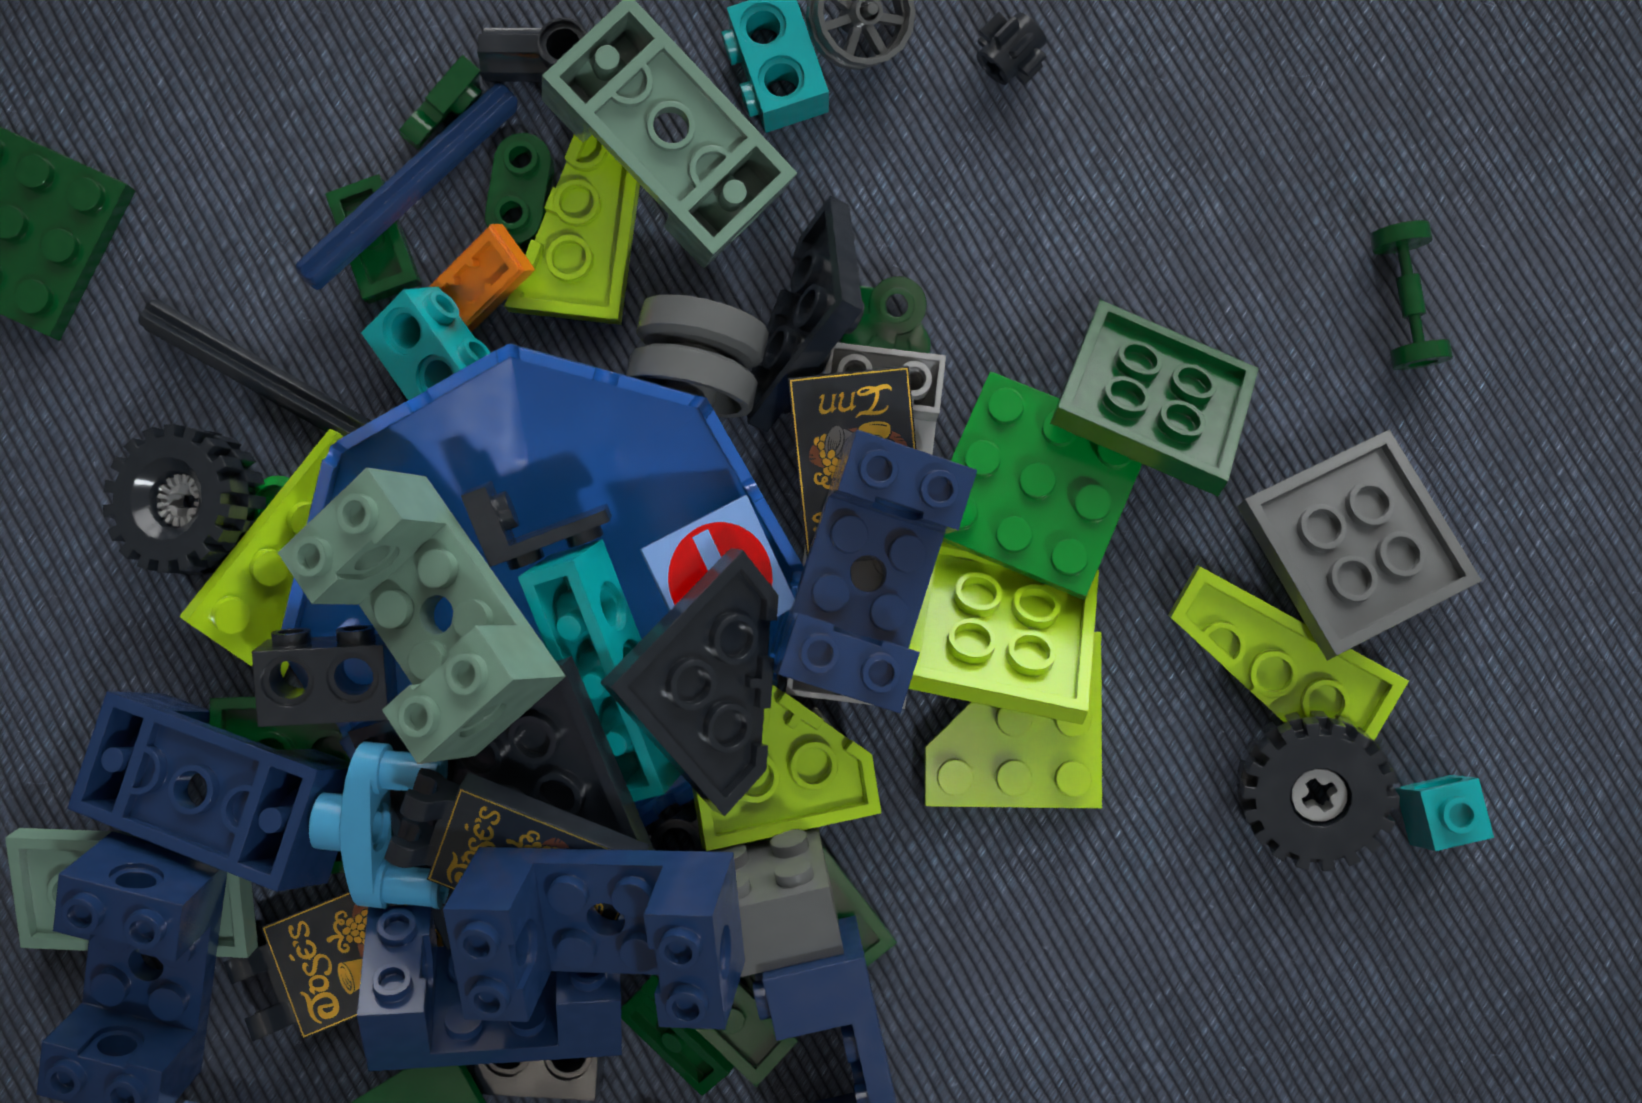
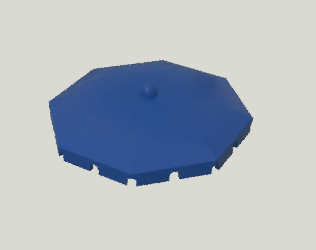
(559, 446)

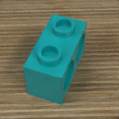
(785, 58)
(426, 353)

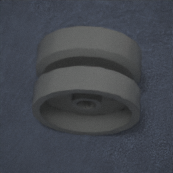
(700, 350)

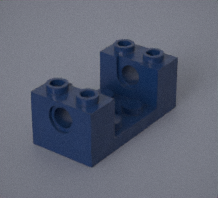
(882, 506)
(254, 801)
(536, 914)
(829, 996)
(415, 1014)
(137, 1025)

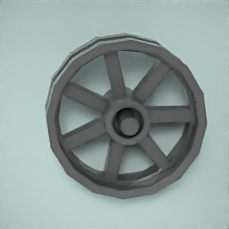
(858, 17)

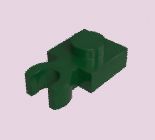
(451, 94)

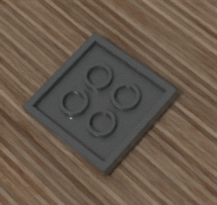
(1358, 544)

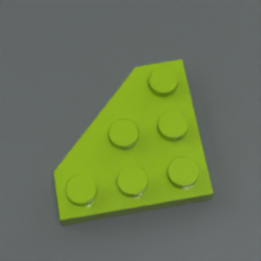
(1017, 757)
(808, 782)

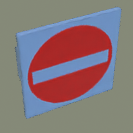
(693, 550)

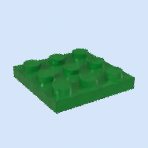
(1039, 492)

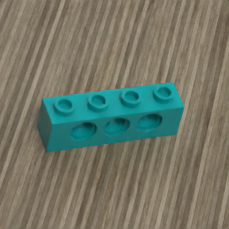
(588, 618)

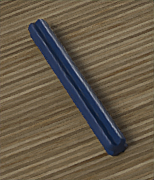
(406, 187)

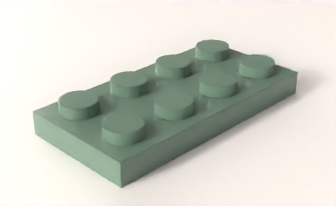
(41, 854)

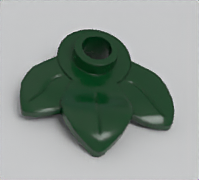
(887, 331)

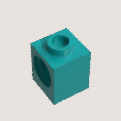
(1444, 812)

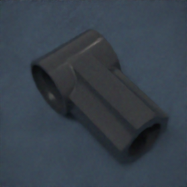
(525, 52)

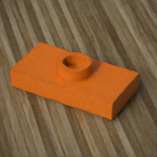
(485, 275)

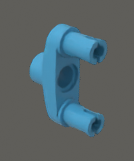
(361, 829)

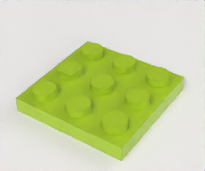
(1004, 639)

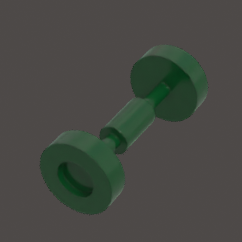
(1400, 239)

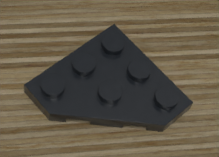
(814, 315)
(705, 681)

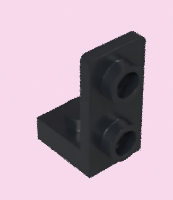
(495, 517)

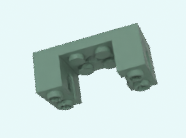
(615, 90)
(396, 555)

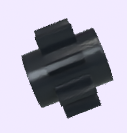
(1011, 48)

